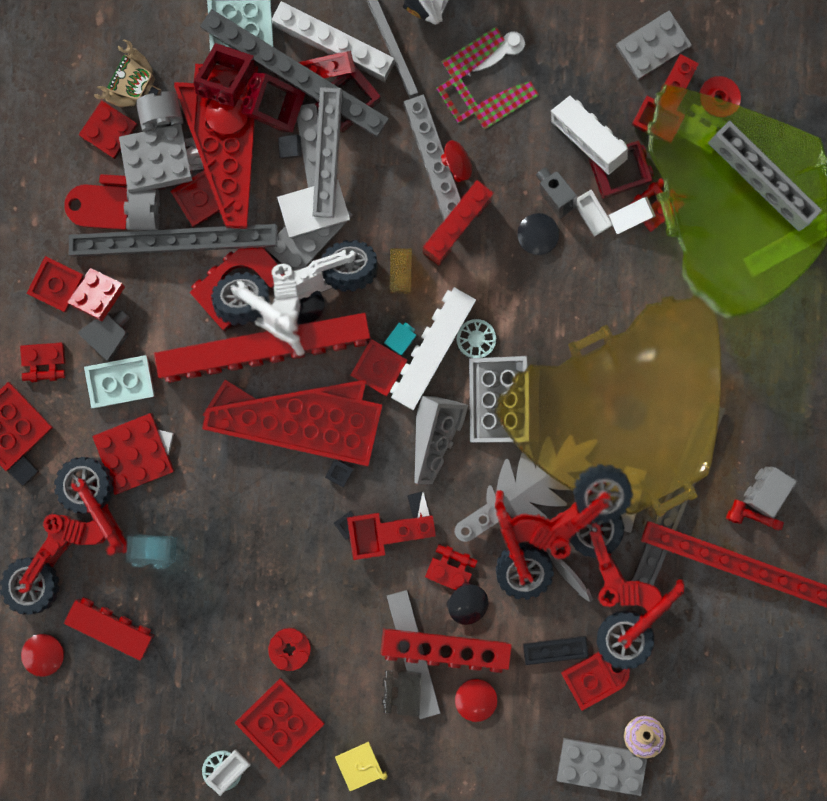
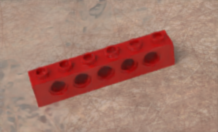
(500, 650)

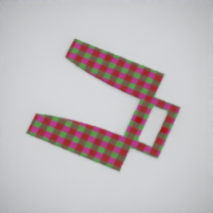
(464, 62)

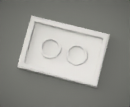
(298, 211)

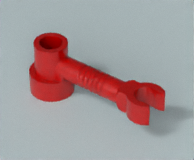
(739, 511)

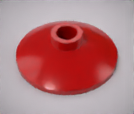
(723, 88)

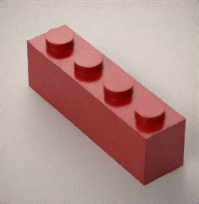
(109, 628)

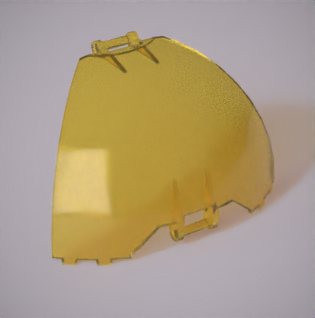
(634, 404)

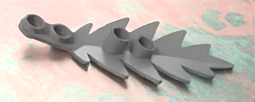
(530, 486)

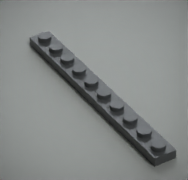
(291, 70)
(172, 240)
(653, 556)

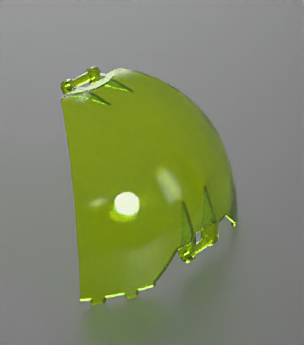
(731, 237)

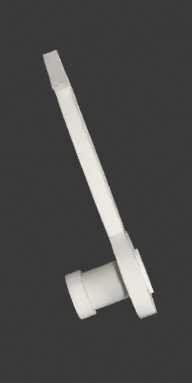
(512, 45)

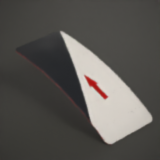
(418, 505)

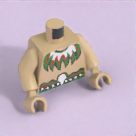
(130, 79)

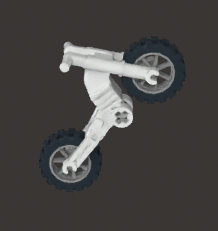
(253, 297)

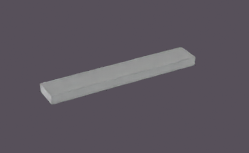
(393, 48)
(327, 152)
(405, 620)

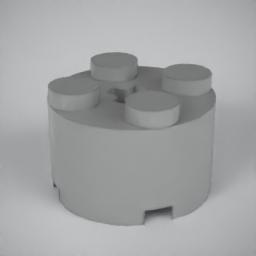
(159, 110)
(142, 210)

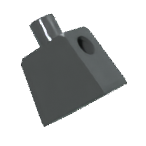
(557, 192)
(107, 335)

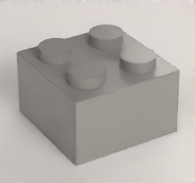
(769, 491)

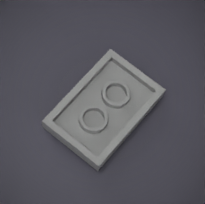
(653, 45)

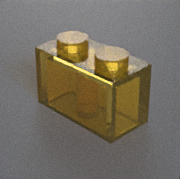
(400, 270)

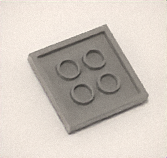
(155, 158)

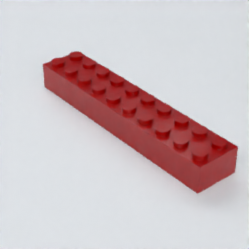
(260, 347)

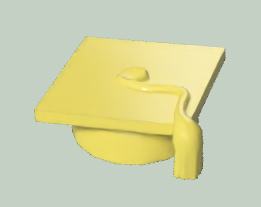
(360, 766)

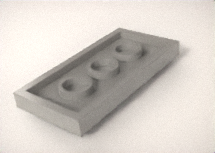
(302, 249)
(601, 767)

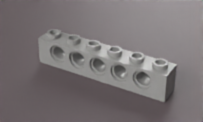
(431, 151)
(764, 176)

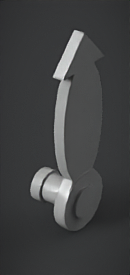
(570, 576)

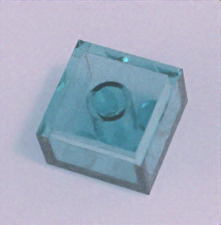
(151, 550)

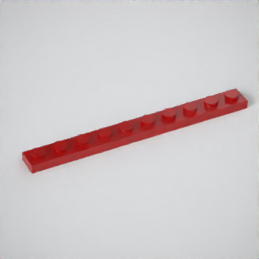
(735, 563)

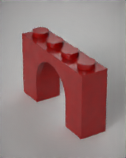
(457, 221)
(251, 258)

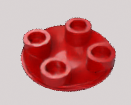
(225, 118)
(457, 160)
(42, 655)
(476, 700)

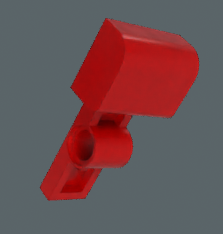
(679, 77)
(370, 535)

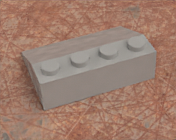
(487, 382)

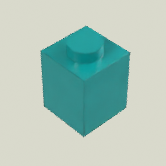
(400, 338)

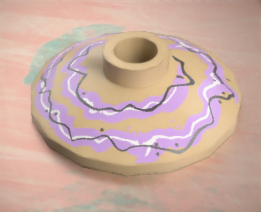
(635, 741)

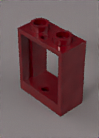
(232, 59)
(363, 84)
(290, 107)
(645, 171)

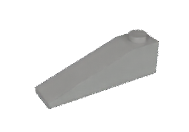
(435, 428)

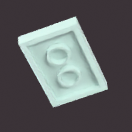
(119, 381)

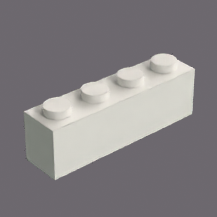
(589, 134)

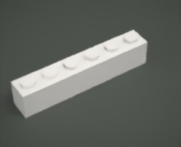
(332, 40)
(433, 348)

